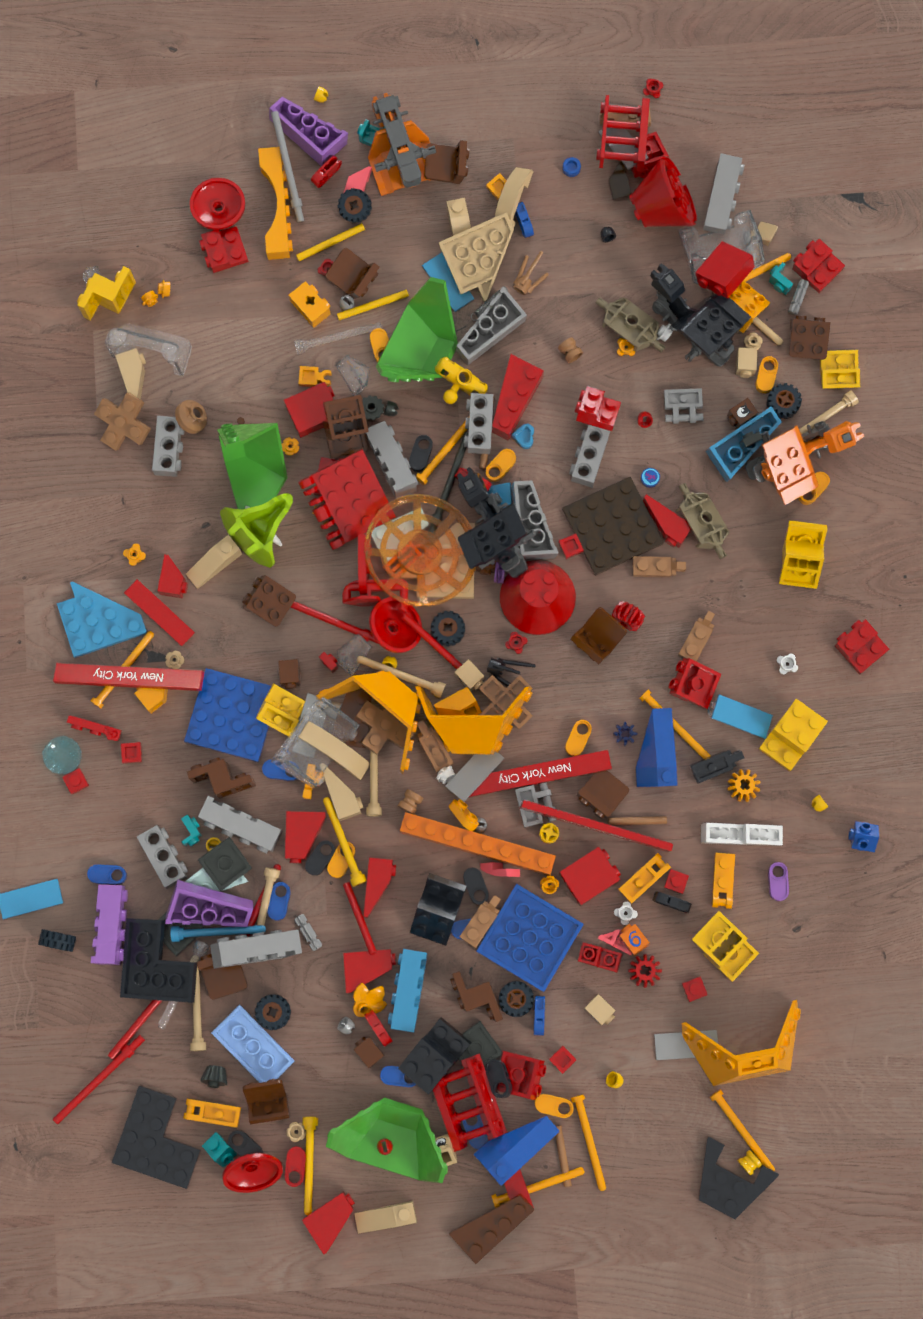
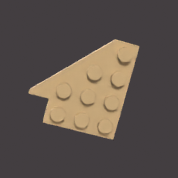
(477, 254)
(459, 574)

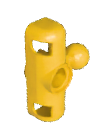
(471, 381)

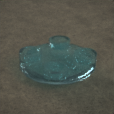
(62, 755)

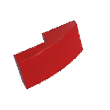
(600, 957)

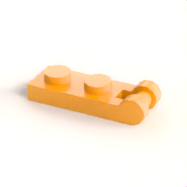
(643, 878)
(723, 880)
(213, 1113)

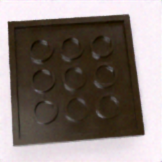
(613, 525)

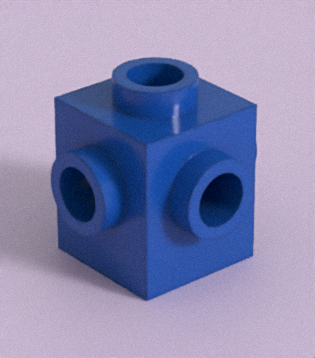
(864, 836)

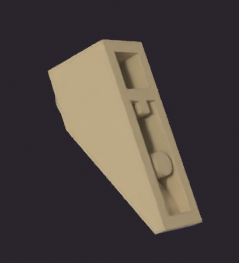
(458, 216)
(132, 370)
(214, 561)
(343, 798)
(386, 1217)

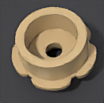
(753, 336)
(169, 660)
(291, 1132)

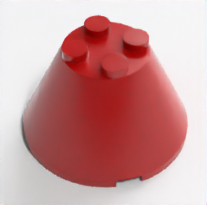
(663, 199)
(538, 598)

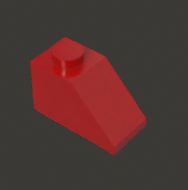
(171, 580)

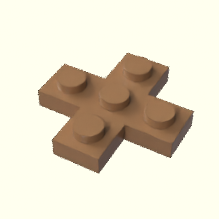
(122, 421)
(504, 697)
(382, 726)

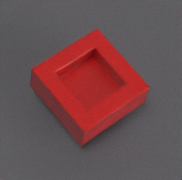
(571, 546)
(329, 661)
(131, 752)
(75, 781)
(676, 881)
(694, 989)
(562, 1059)

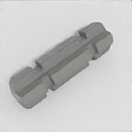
(798, 297)
(308, 932)

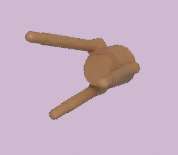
(523, 283)

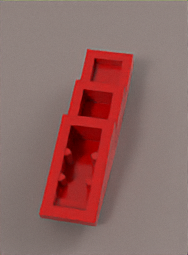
(159, 612)

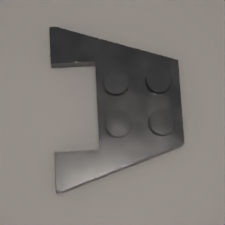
(726, 1190)

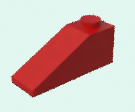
(670, 525)
(378, 879)

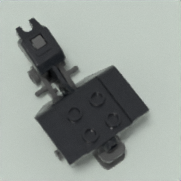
(706, 324)
(498, 535)

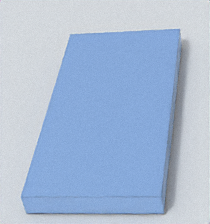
(252, 1046)

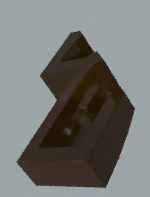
(619, 182)

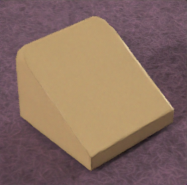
(767, 232)

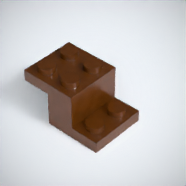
(345, 426)
(220, 777)
(476, 997)

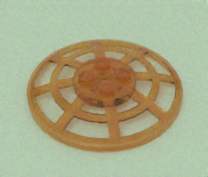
(418, 539)

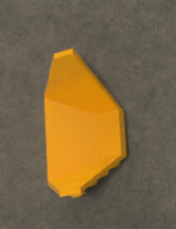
(390, 694)
(473, 732)
(725, 1067)

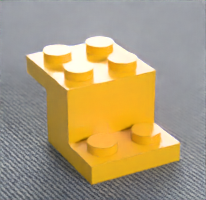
(106, 293)
(803, 554)
(793, 735)
(725, 946)

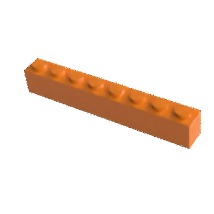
(477, 844)

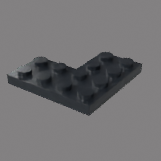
(144, 970)
(144, 1145)

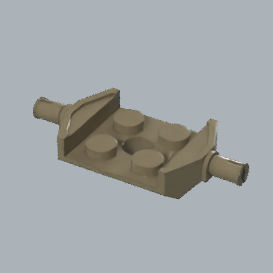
(640, 334)
(710, 533)

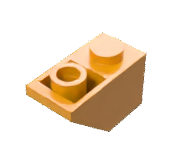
(151, 698)
(458, 704)

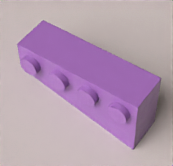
(311, 134)
(207, 906)
(110, 925)

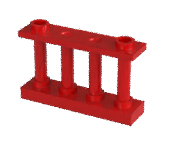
(638, 142)
(453, 1119)

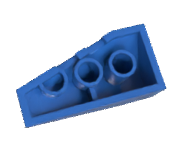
(657, 755)
(512, 1150)

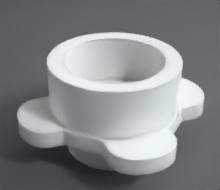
(664, 332)
(792, 663)
(445, 774)
(625, 918)

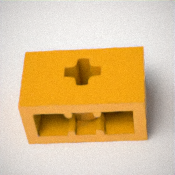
(312, 313)

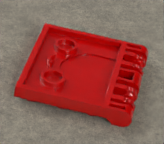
(350, 497)

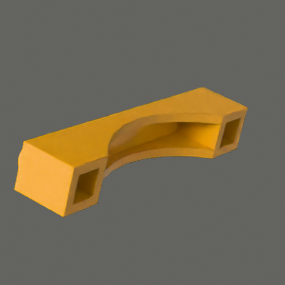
(277, 240)

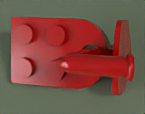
(368, 586)

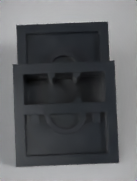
(437, 909)
(434, 1055)

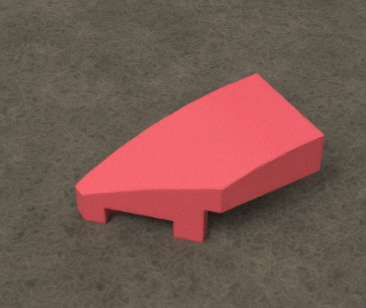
(359, 179)
(496, 869)
(614, 940)

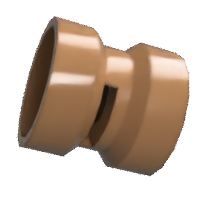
(570, 350)
(410, 802)

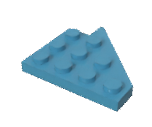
(97, 622)

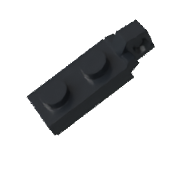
(715, 765)

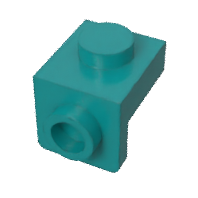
(367, 132)
(779, 281)
(192, 826)
(219, 1150)

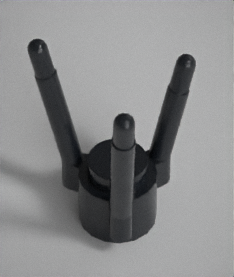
(498, 665)

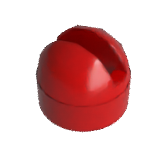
(649, 420)
(389, 1145)

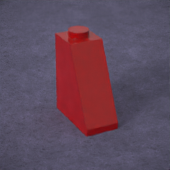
(301, 834)
(365, 968)
(328, 1220)

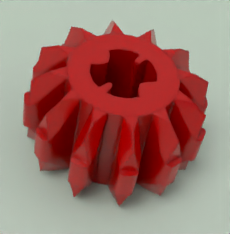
(628, 616)
(645, 963)

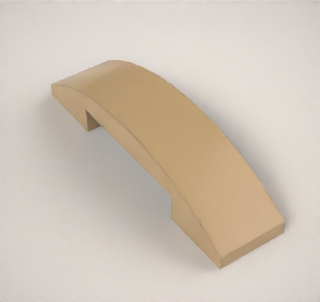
(512, 192)
(334, 749)

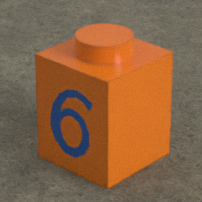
(634, 939)

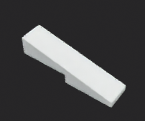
(741, 834)

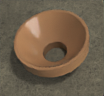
(187, 419)

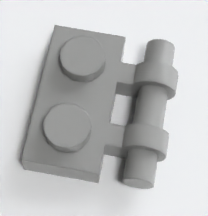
(683, 399)
(529, 794)

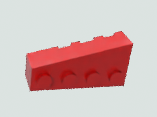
(516, 393)

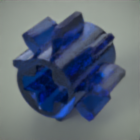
(625, 728)

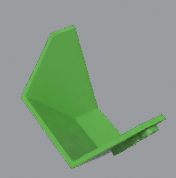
(421, 336)
(253, 461)
(406, 1126)

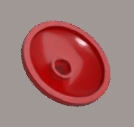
(217, 194)
(386, 615)
(252, 1172)

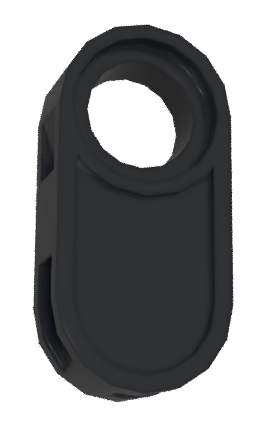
(419, 457)
(317, 861)
(474, 881)
(671, 902)
(496, 1074)
(248, 1145)

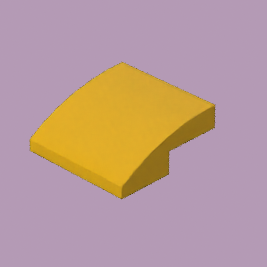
(840, 369)
(280, 709)

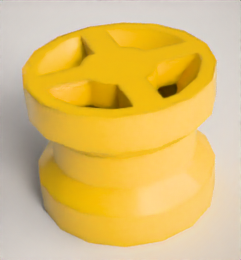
(551, 831)
(749, 1162)

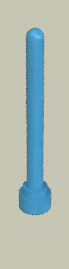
(179, 933)

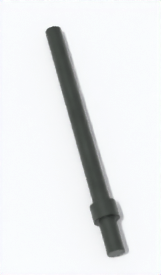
(450, 481)

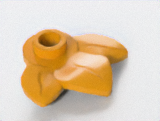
(369, 999)

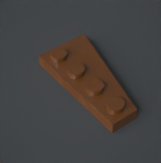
(351, 706)
(489, 1229)

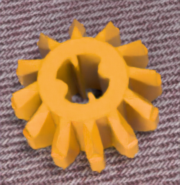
(744, 778)

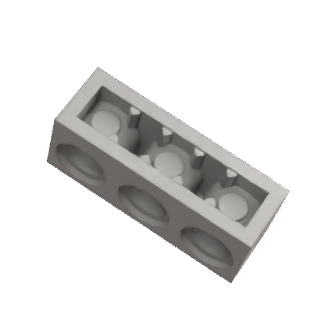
(484, 415)
(162, 455)
(590, 465)
(153, 851)

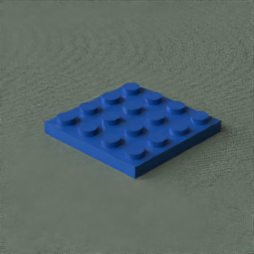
(227, 716)
(530, 937)

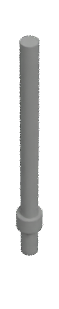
(296, 202)

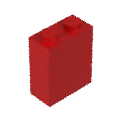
(724, 269)
(307, 408)
(590, 875)

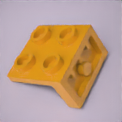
(750, 302)

